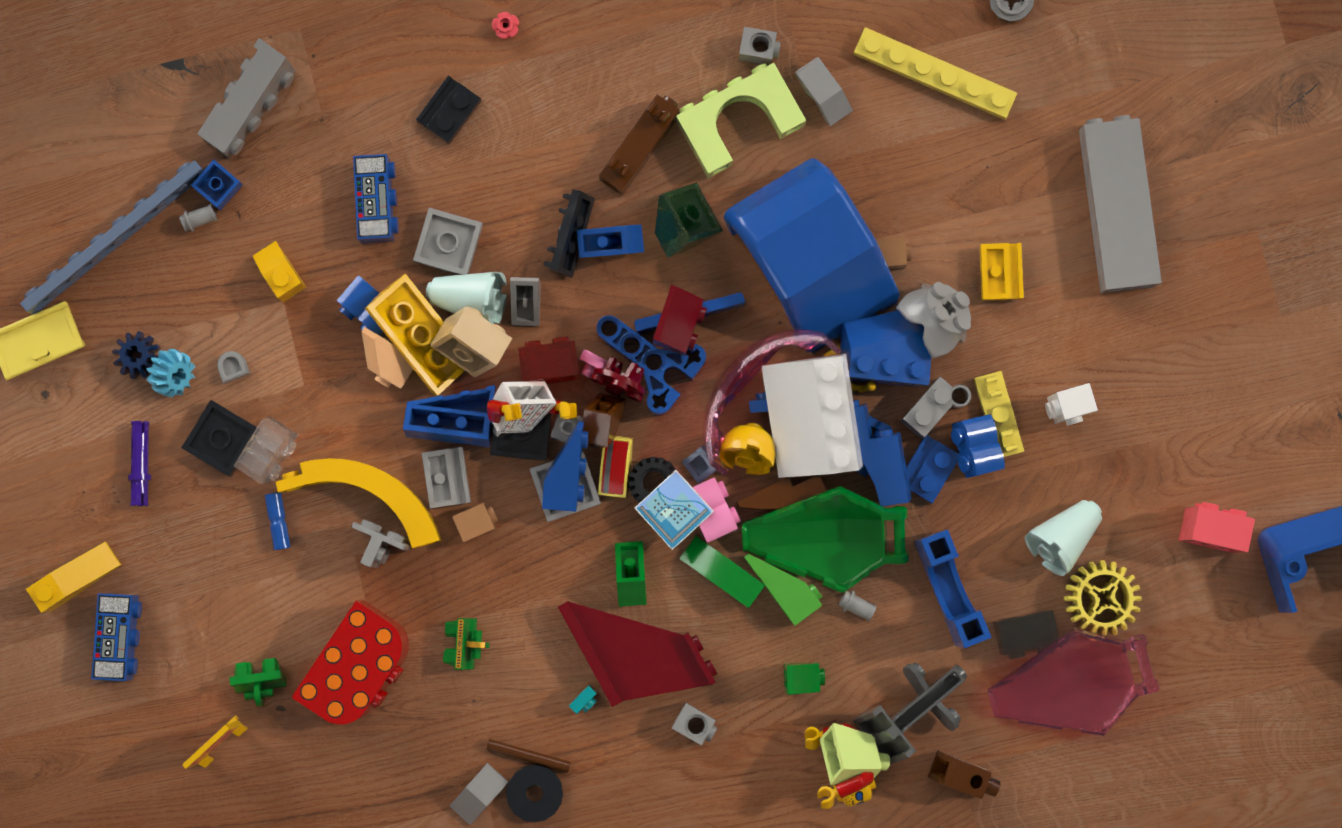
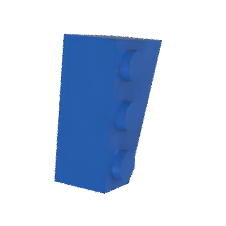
(451, 418)

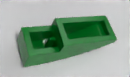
(722, 572)

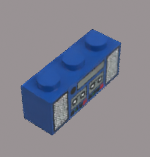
(375, 198)
(116, 637)

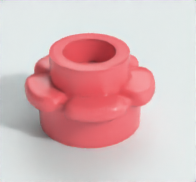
(508, 32)

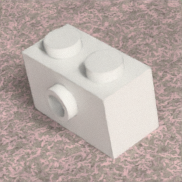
(1071, 404)

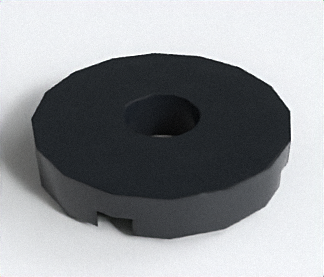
(534, 810)

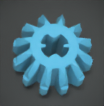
(170, 373)

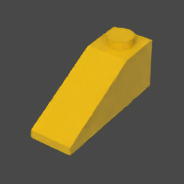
(73, 578)

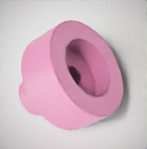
(591, 361)

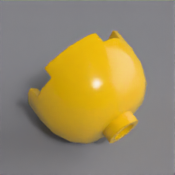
(748, 448)

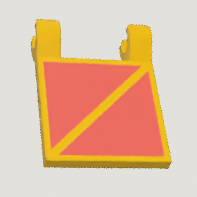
(202, 756)

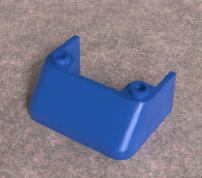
(1288, 542)

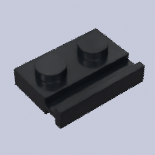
(448, 109)

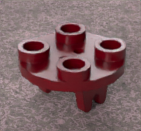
(625, 383)

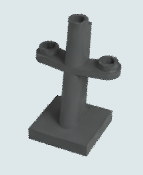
(889, 731)

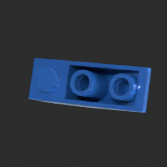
(562, 479)

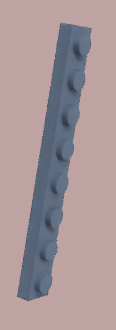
(106, 243)

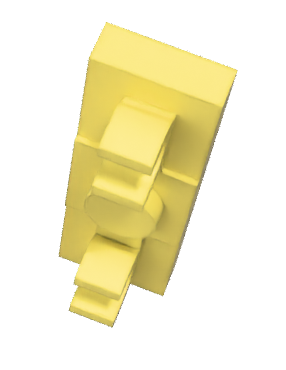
(995, 401)

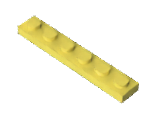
(935, 73)

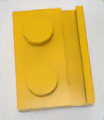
(1001, 271)

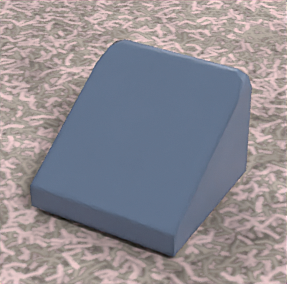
(698, 465)

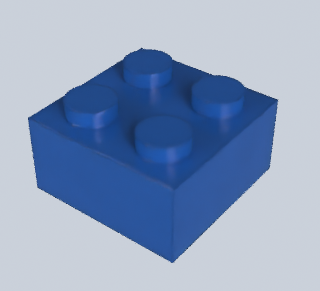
(217, 184)

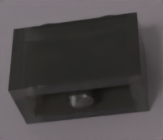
(1026, 633)

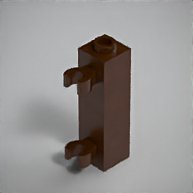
(640, 144)

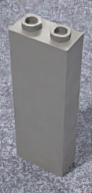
(1119, 204)

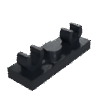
(575, 218)

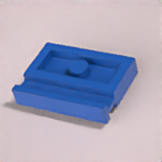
(930, 468)

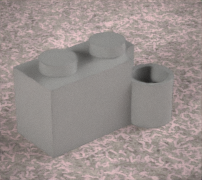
(932, 407)

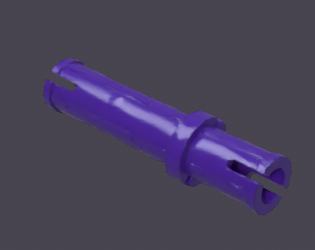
(139, 463)

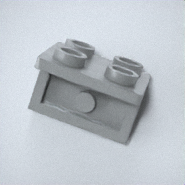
(377, 550)

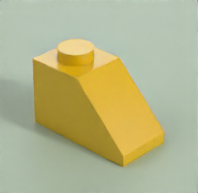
(278, 272)

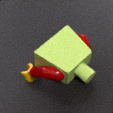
(849, 759)

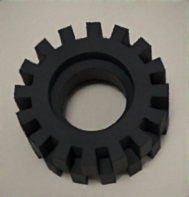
(644, 467)

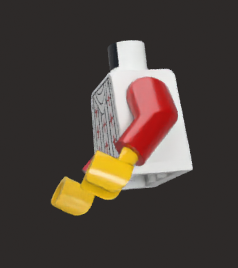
(523, 405)

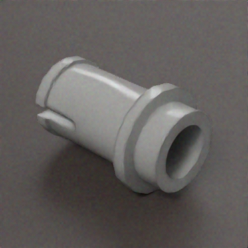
(198, 217)
(857, 605)

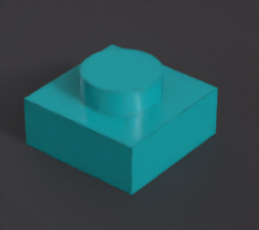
(584, 700)

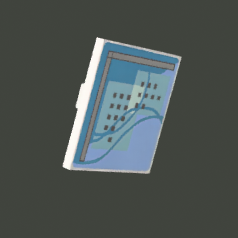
(674, 509)

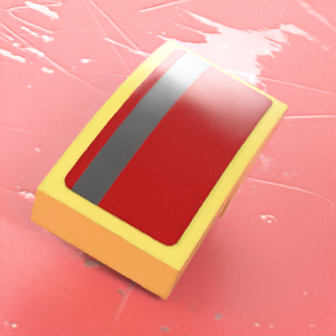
(615, 467)

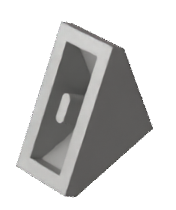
(525, 301)
(478, 793)

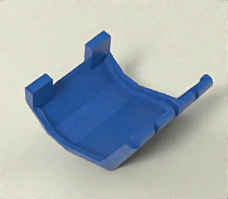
(814, 250)

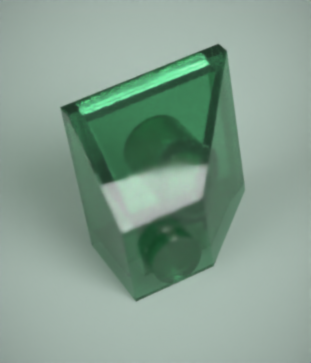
(684, 220)

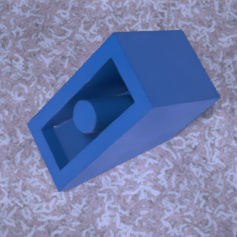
(610, 241)

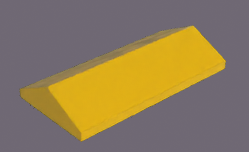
(411, 327)

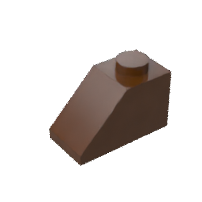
(602, 419)

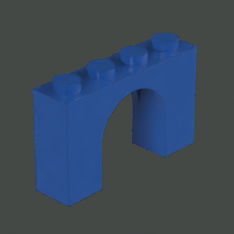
(962, 619)

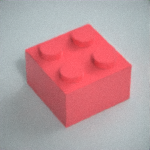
(1217, 529)

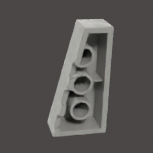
(247, 99)

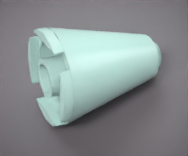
(475, 290)
(1064, 536)

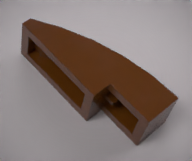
(782, 494)

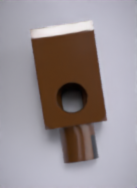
(963, 776)

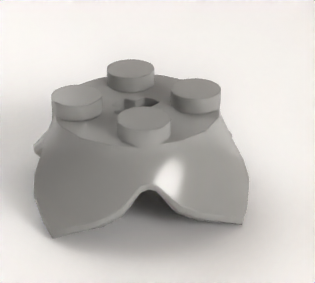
(941, 313)

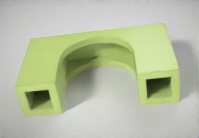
(761, 88)

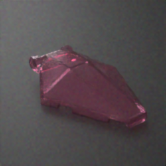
(1075, 683)

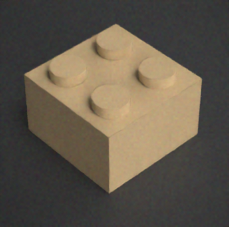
(471, 341)

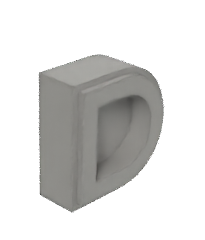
(232, 366)

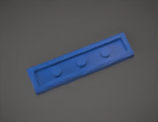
(713, 306)

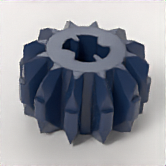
(140, 344)

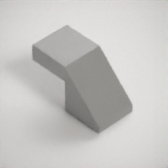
(824, 90)

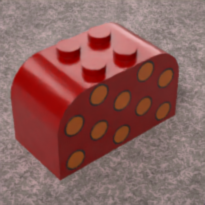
(355, 666)

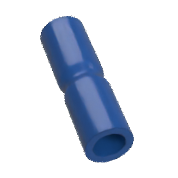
(276, 516)

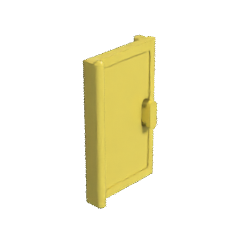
(36, 336)

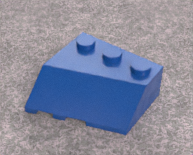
(886, 350)

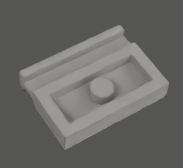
(446, 477)

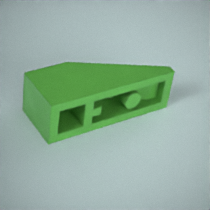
(789, 592)

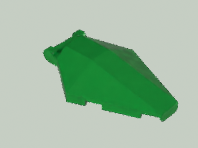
(829, 537)

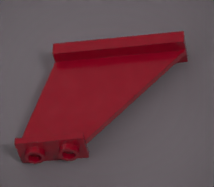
(635, 657)

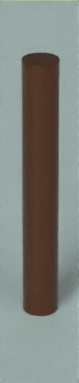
(528, 755)

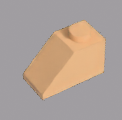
(385, 360)

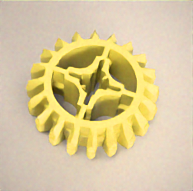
(1110, 588)

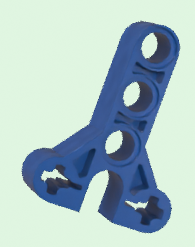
(654, 378)

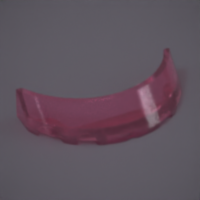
(741, 372)

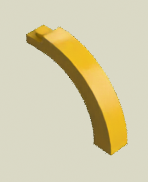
(402, 500)

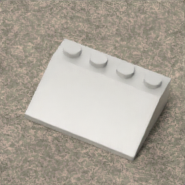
(812, 416)

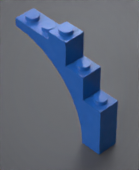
(880, 454)

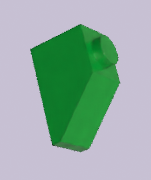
(630, 573)
(803, 678)

